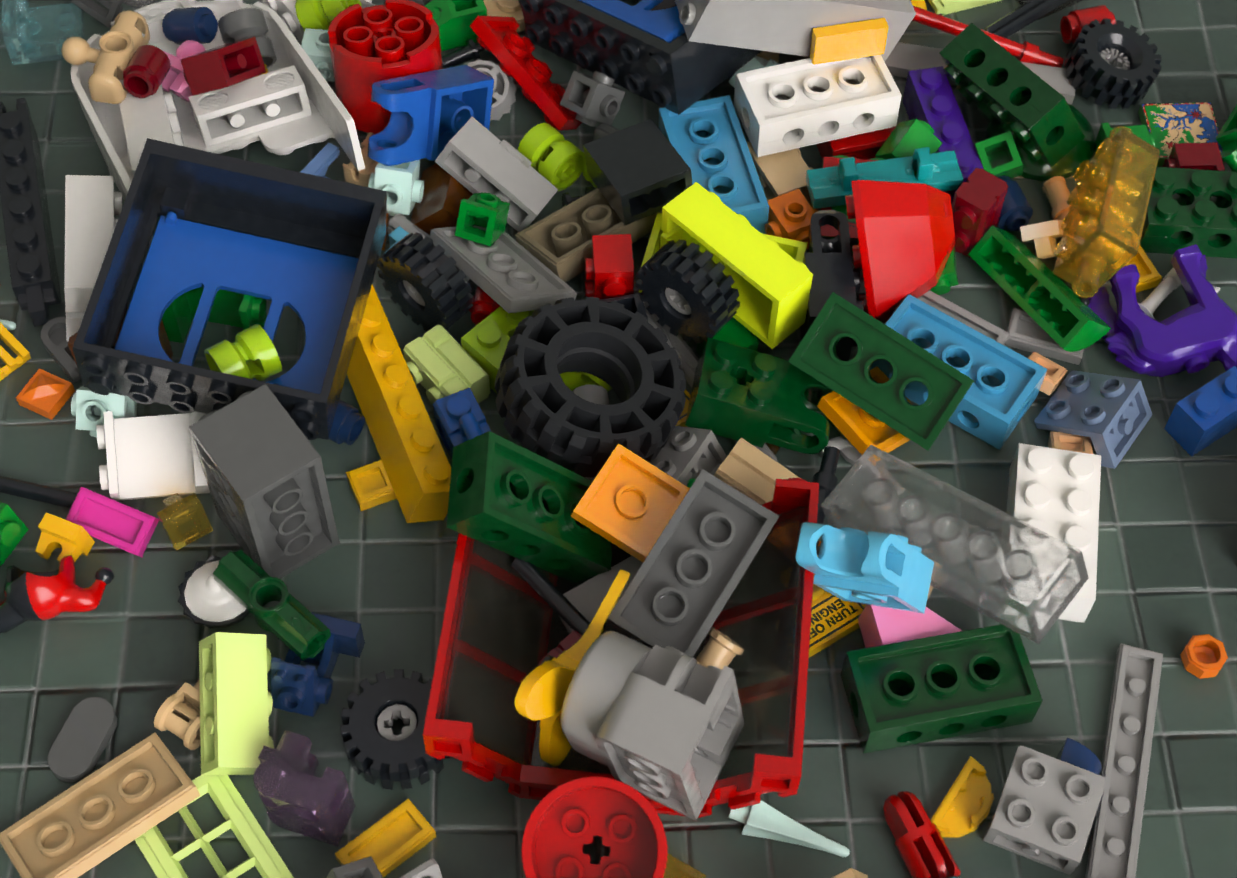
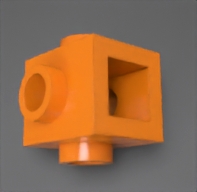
(790, 216)

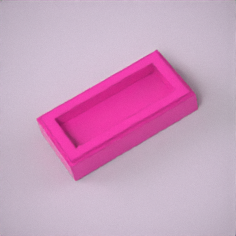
(112, 521)

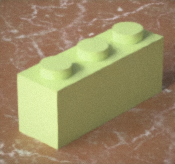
(234, 702)

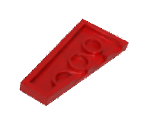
(516, 60)

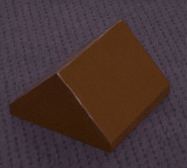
(440, 200)

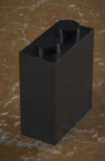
(637, 170)

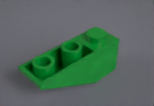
(455, 20)

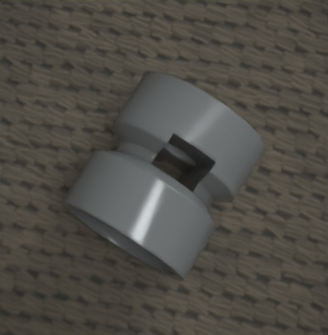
(247, 24)

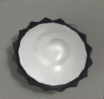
(207, 600)

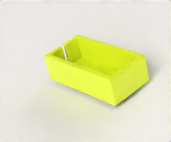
(769, 281)

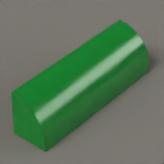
(1038, 290)

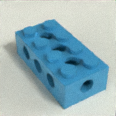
(714, 132)
(1002, 378)

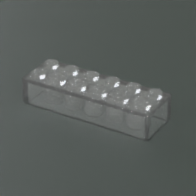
(976, 549)

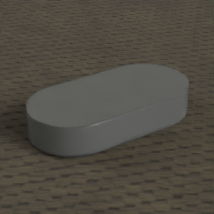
(82, 740)

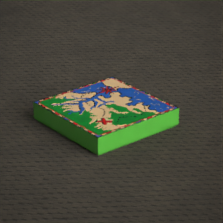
(1179, 124)

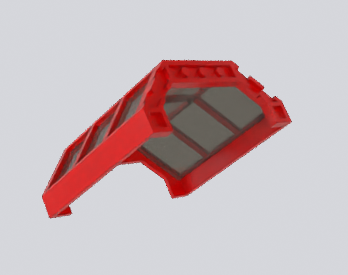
(503, 628)

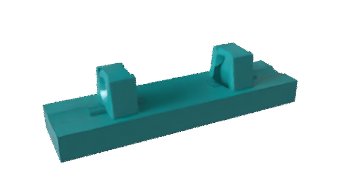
(831, 184)

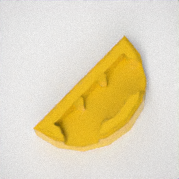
(965, 803)

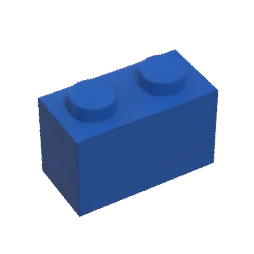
(1205, 413)

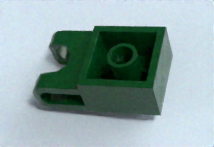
(756, 399)

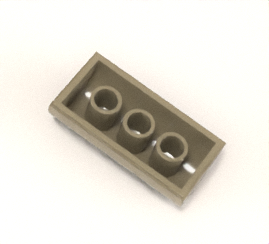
(566, 235)

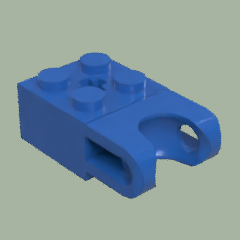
(428, 112)

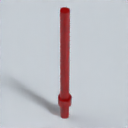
(1024, 52)

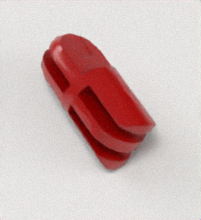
(917, 838)

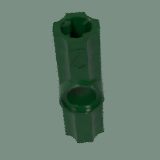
(287, 619)

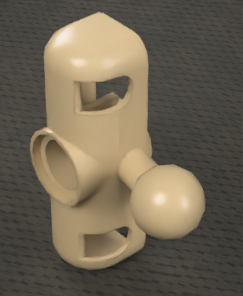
(113, 57)

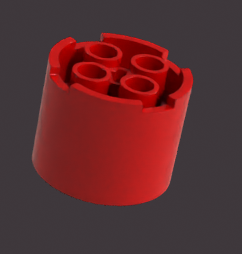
(380, 46)
(587, 809)

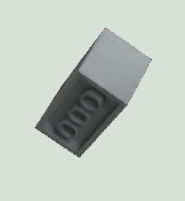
(266, 482)
(692, 567)

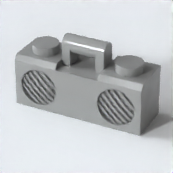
(498, 168)

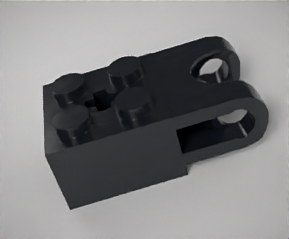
(832, 271)

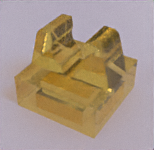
(184, 520)

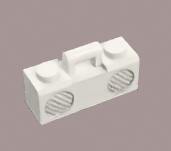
(250, 106)

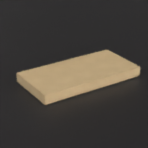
(100, 813)

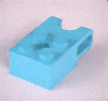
(866, 567)

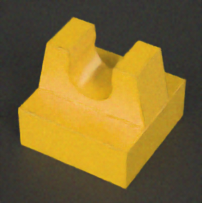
(62, 534)

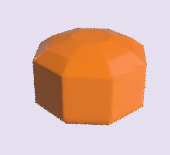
(1204, 656)

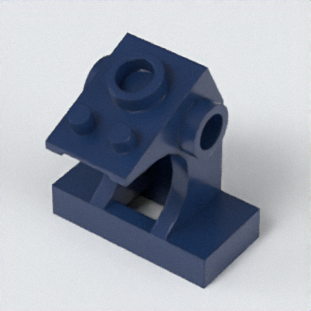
(302, 687)

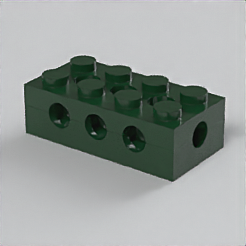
(1011, 95)
(1191, 210)
(853, 380)
(523, 507)
(942, 687)

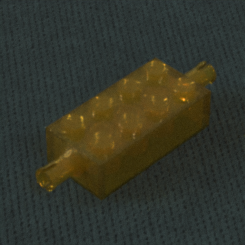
(1106, 211)

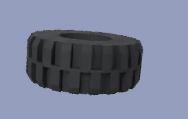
(604, 343)

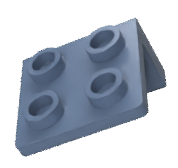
(1098, 407)

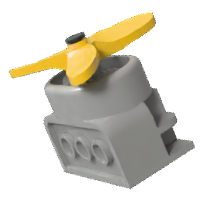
(637, 710)

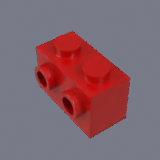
(611, 267)

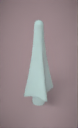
(767, 822)

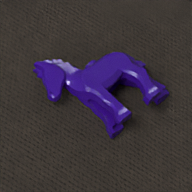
(1179, 343)

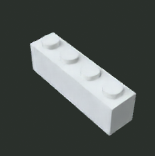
(149, 118)

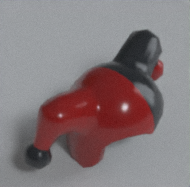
(48, 594)

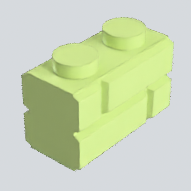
(444, 366)

